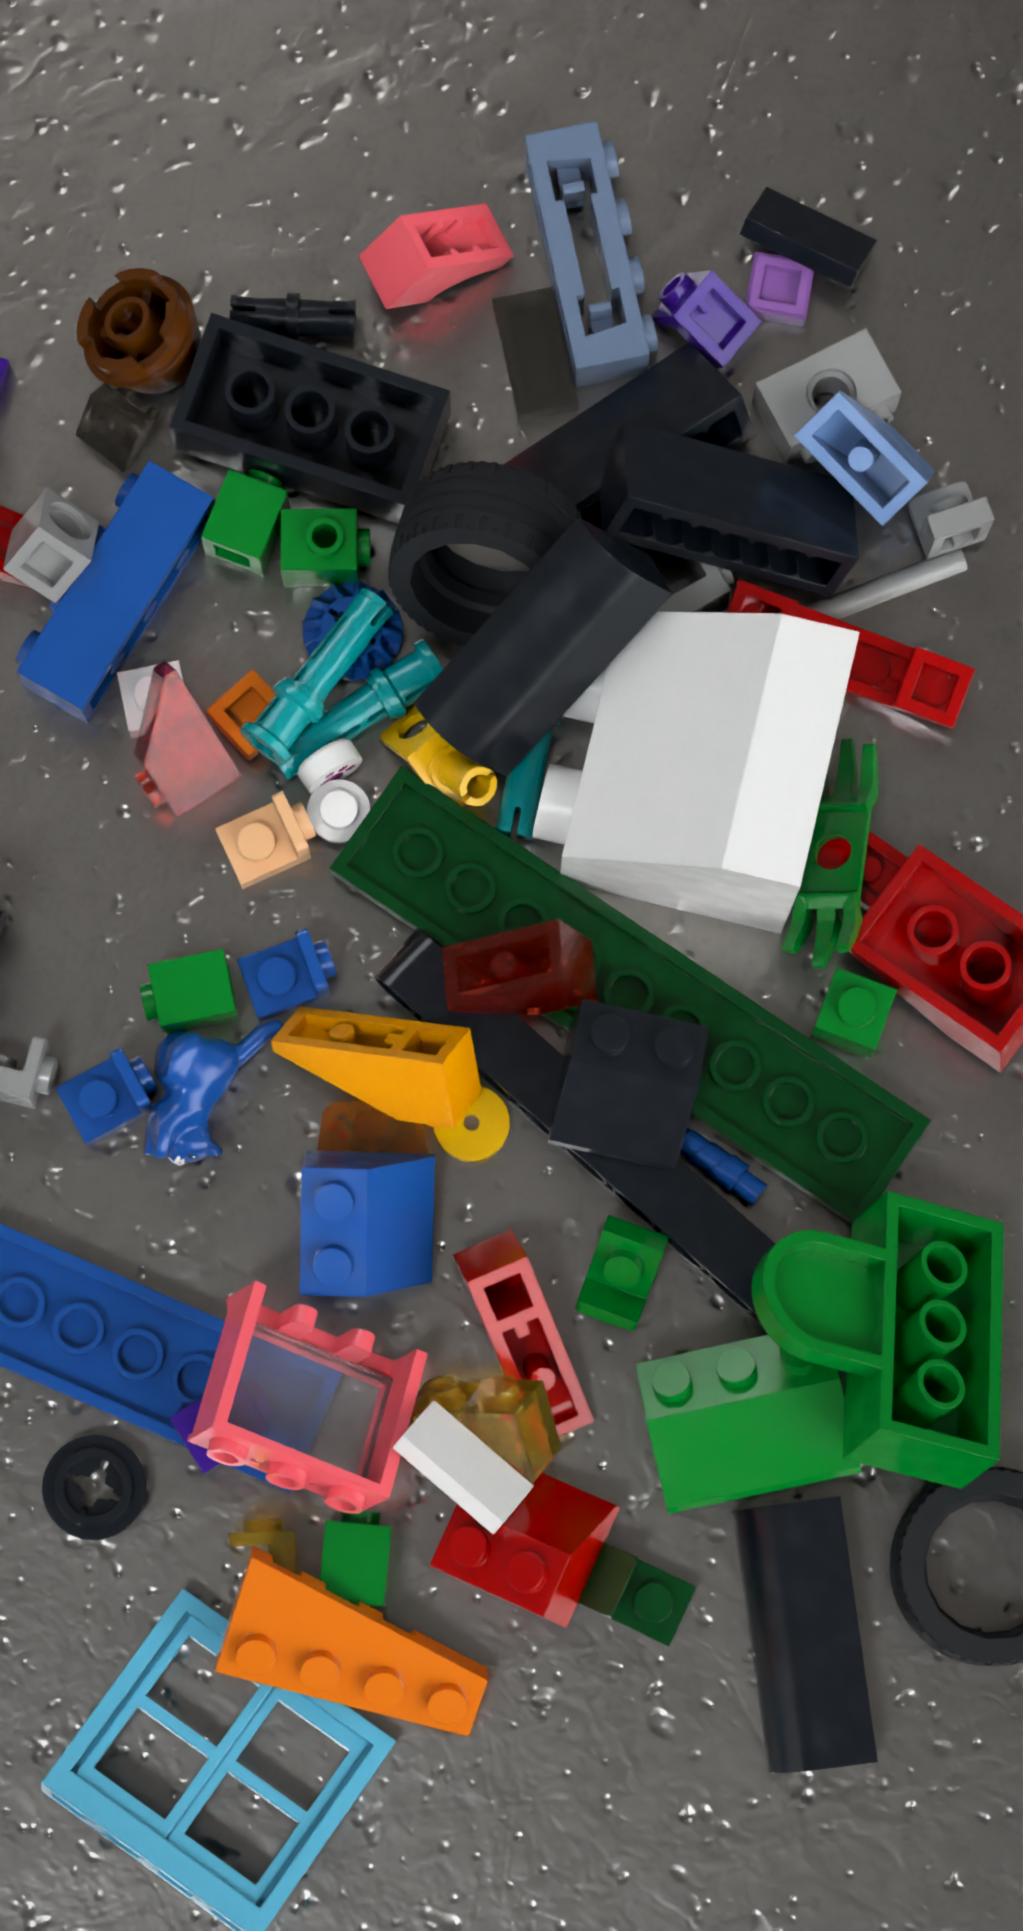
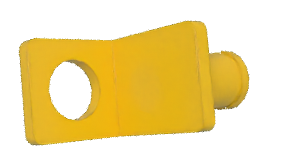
(440, 763)

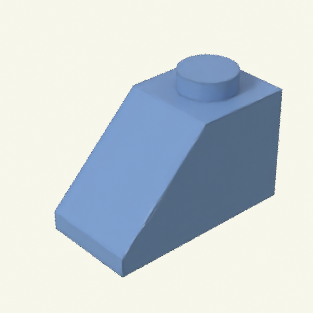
(865, 456)

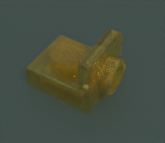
(269, 1534)

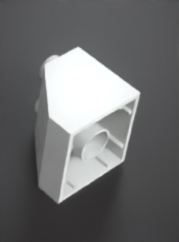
(703, 764)

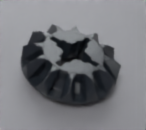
(65, 1499)

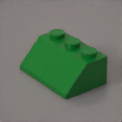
(742, 1422)

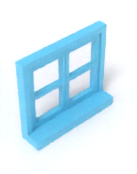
(161, 1841)

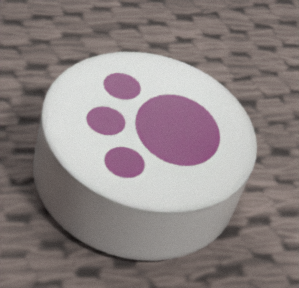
(329, 763)

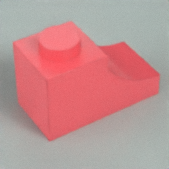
(433, 252)

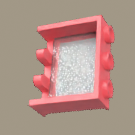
(306, 1403)

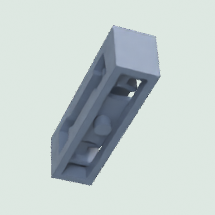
(570, 158)

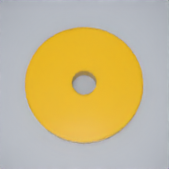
(483, 1141)

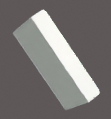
(463, 1467)

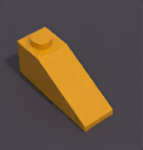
(393, 1064)

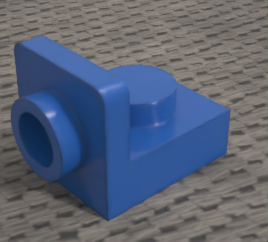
(287, 975)
(108, 1096)

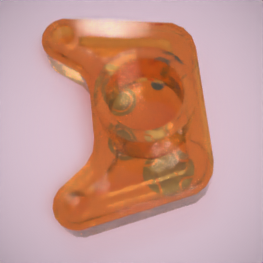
(363, 1128)

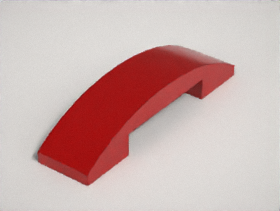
(881, 668)

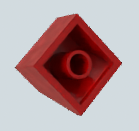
(538, 1553)

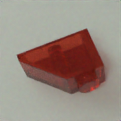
(178, 747)
(521, 971)

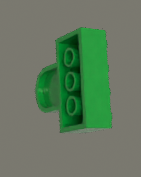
(910, 1322)

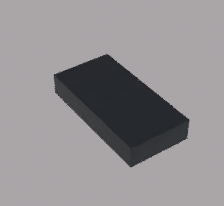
(808, 237)

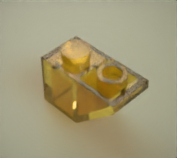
(503, 1413)

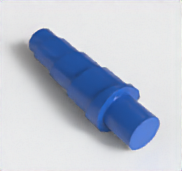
(722, 1167)

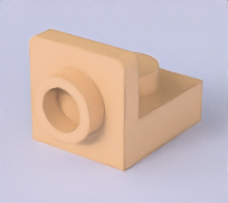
(267, 840)

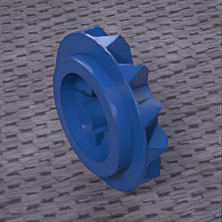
(335, 601)

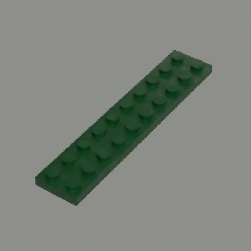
(759, 1076)

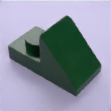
(637, 1594)

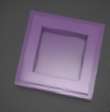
(779, 289)

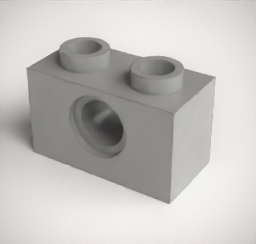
(850, 365)

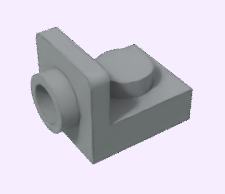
(949, 519)
(707, 594)
(36, 1078)

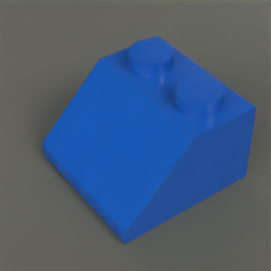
(365, 1222)

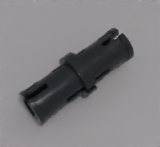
(297, 316)

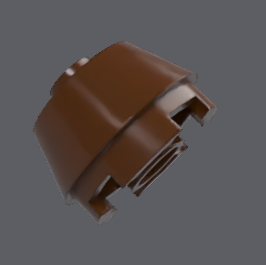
(140, 332)

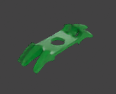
(844, 817)

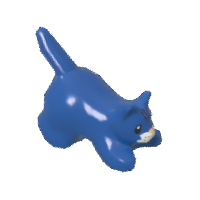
(194, 1078)

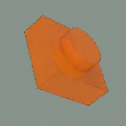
(238, 705)

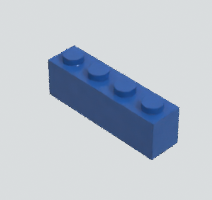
(117, 593)

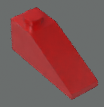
(522, 1325)

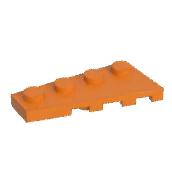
(319, 1645)

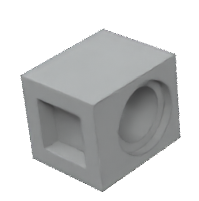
(51, 545)

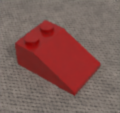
(950, 954)

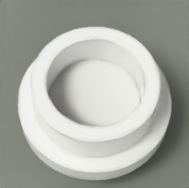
(337, 810)

